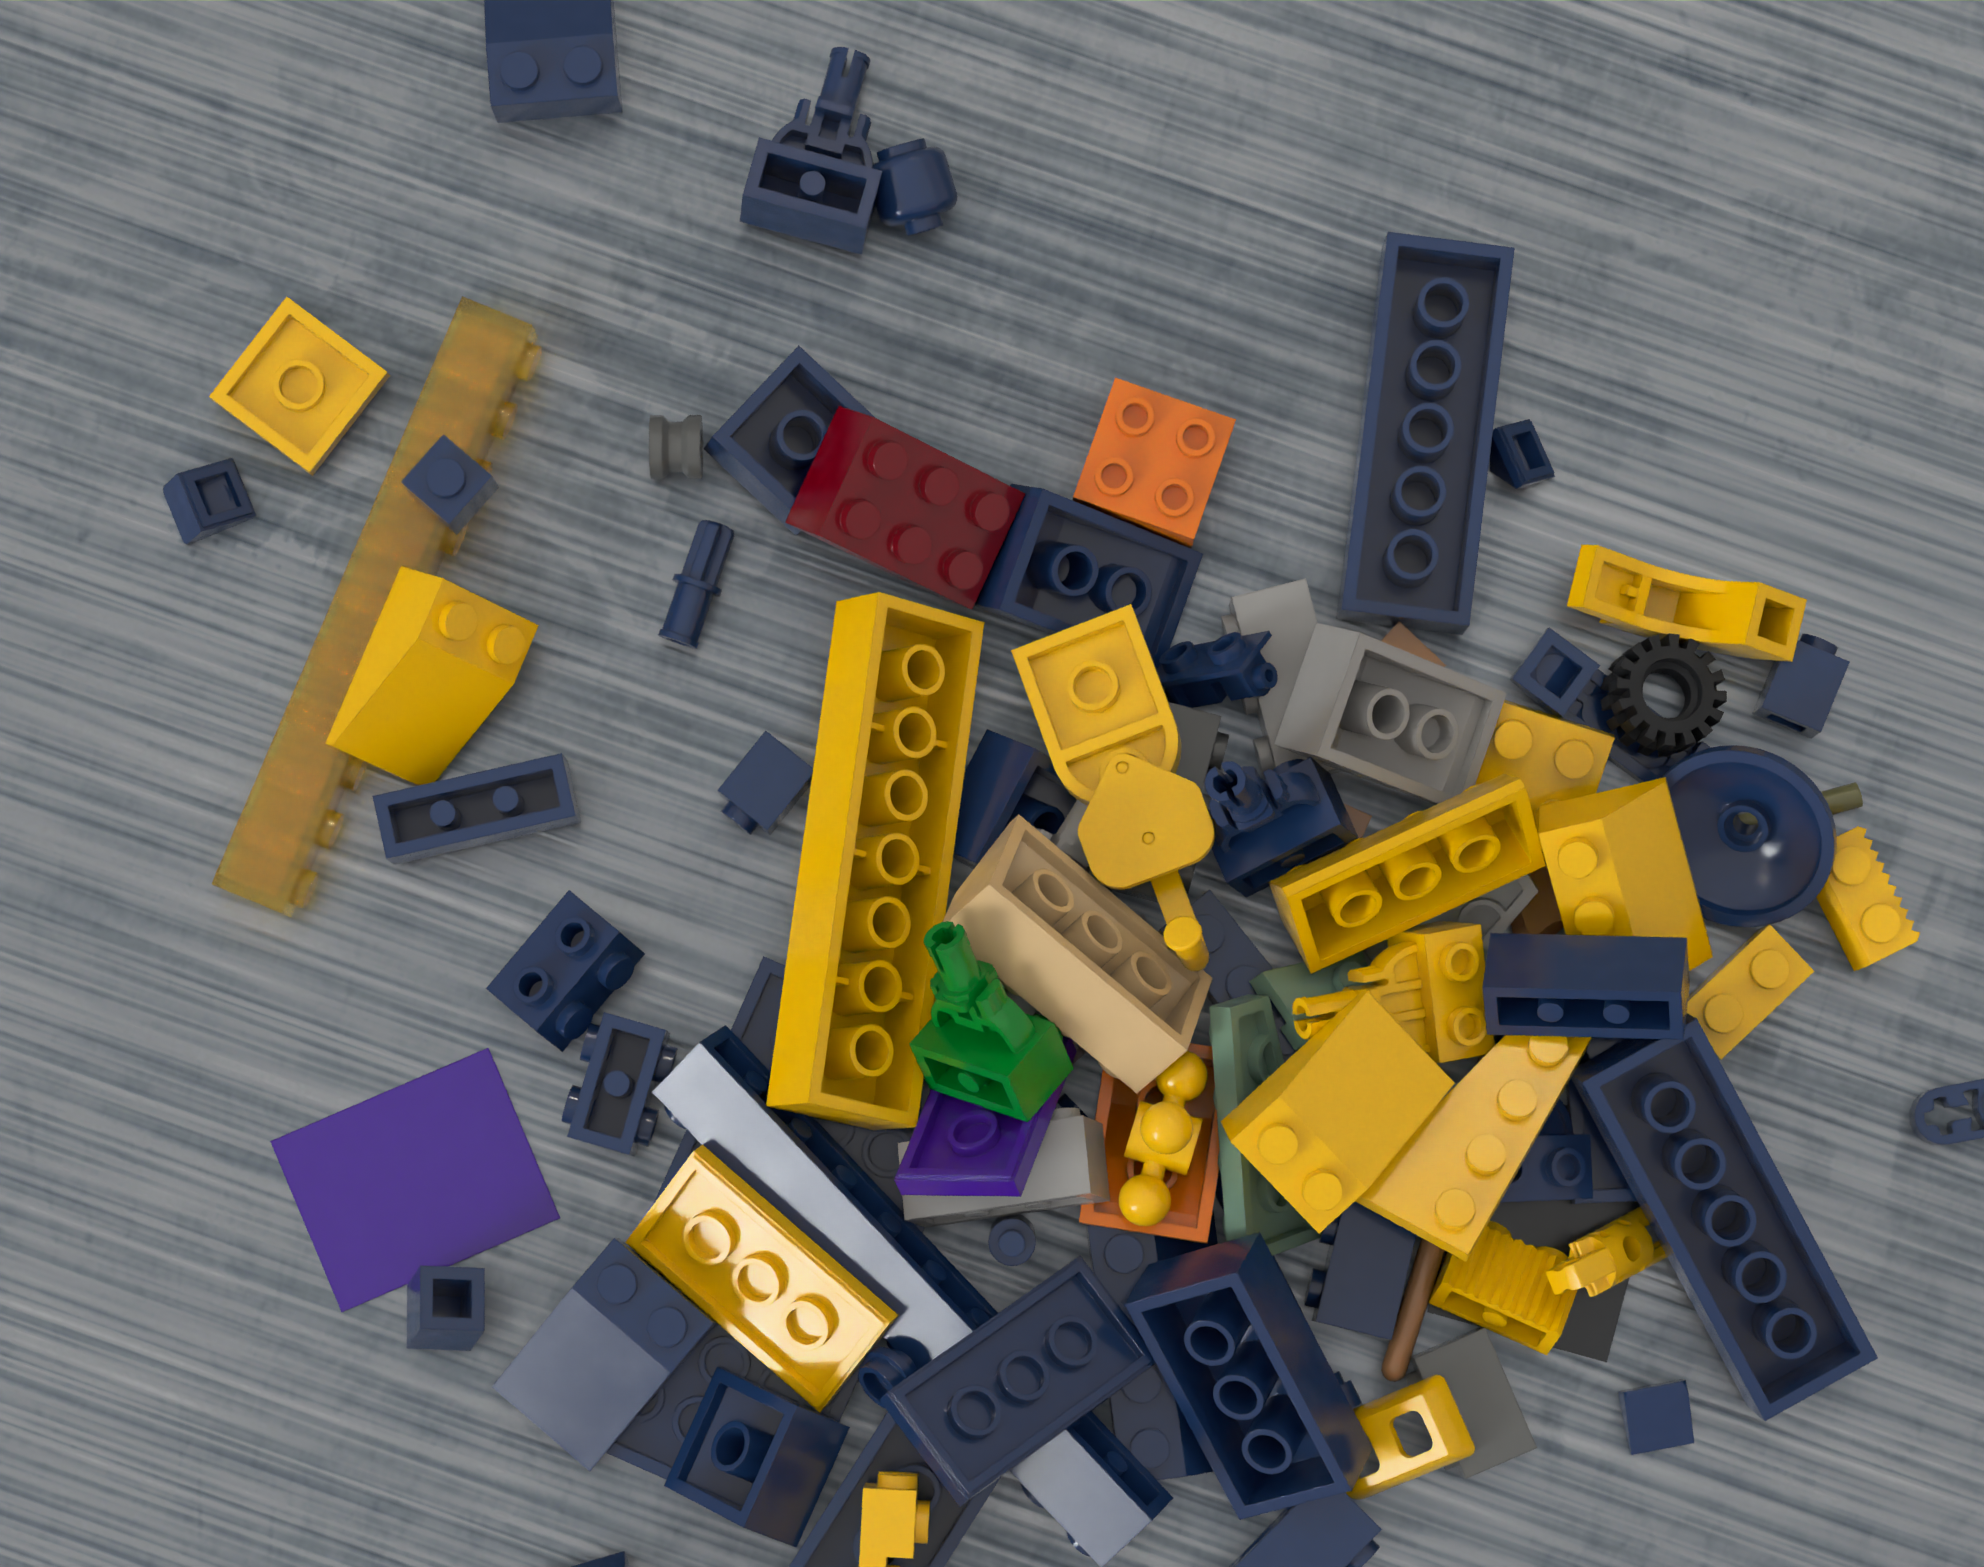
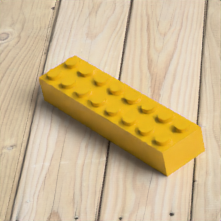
(875, 861)

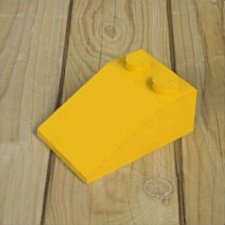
(429, 676)
(1338, 1110)

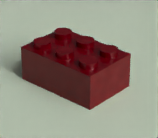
(905, 507)

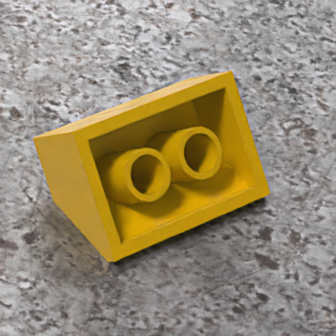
(1623, 867)

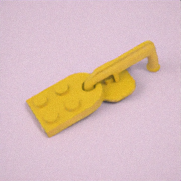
(1120, 757)

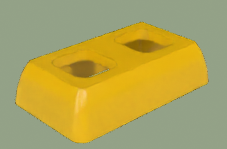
(1444, 1423)

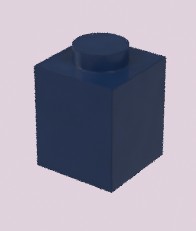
(450, 484)
(1803, 690)
(765, 785)
(445, 1308)

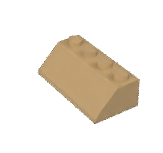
(1079, 955)

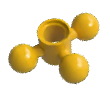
(1163, 1140)

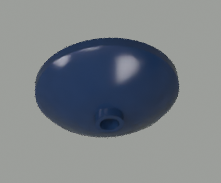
(1757, 870)

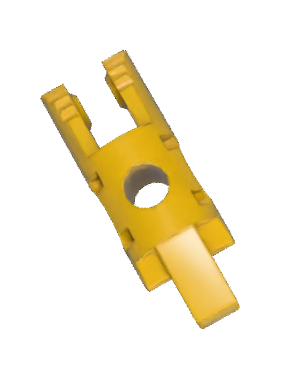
(1607, 1256)

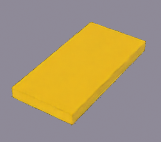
(761, 1278)

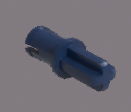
(697, 584)

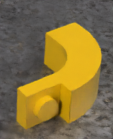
(1718, 614)

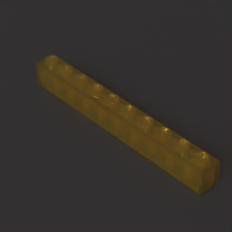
(302, 777)

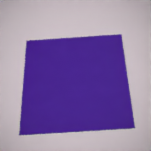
(415, 1179)

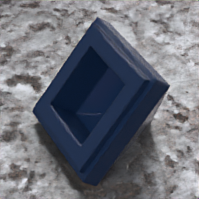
(1519, 455)

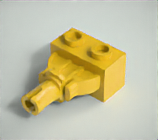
(1427, 983)

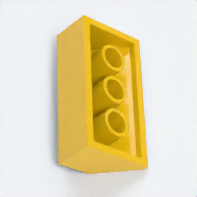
(1409, 872)

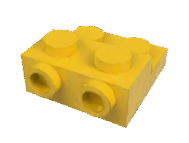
(892, 1519)

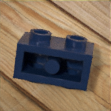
(566, 971)
(618, 1084)

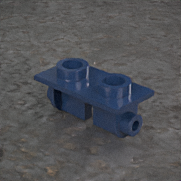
(1195, 671)

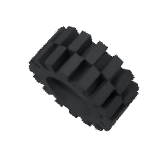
(1692, 675)

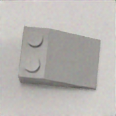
(1389, 716)

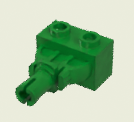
(980, 1039)

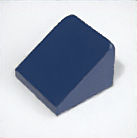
(208, 500)
(1657, 1416)

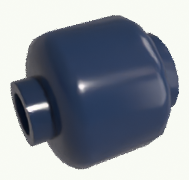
(914, 186)

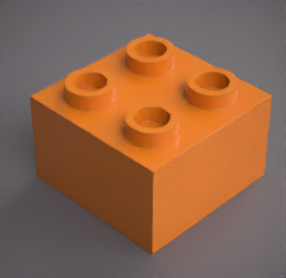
(1154, 461)

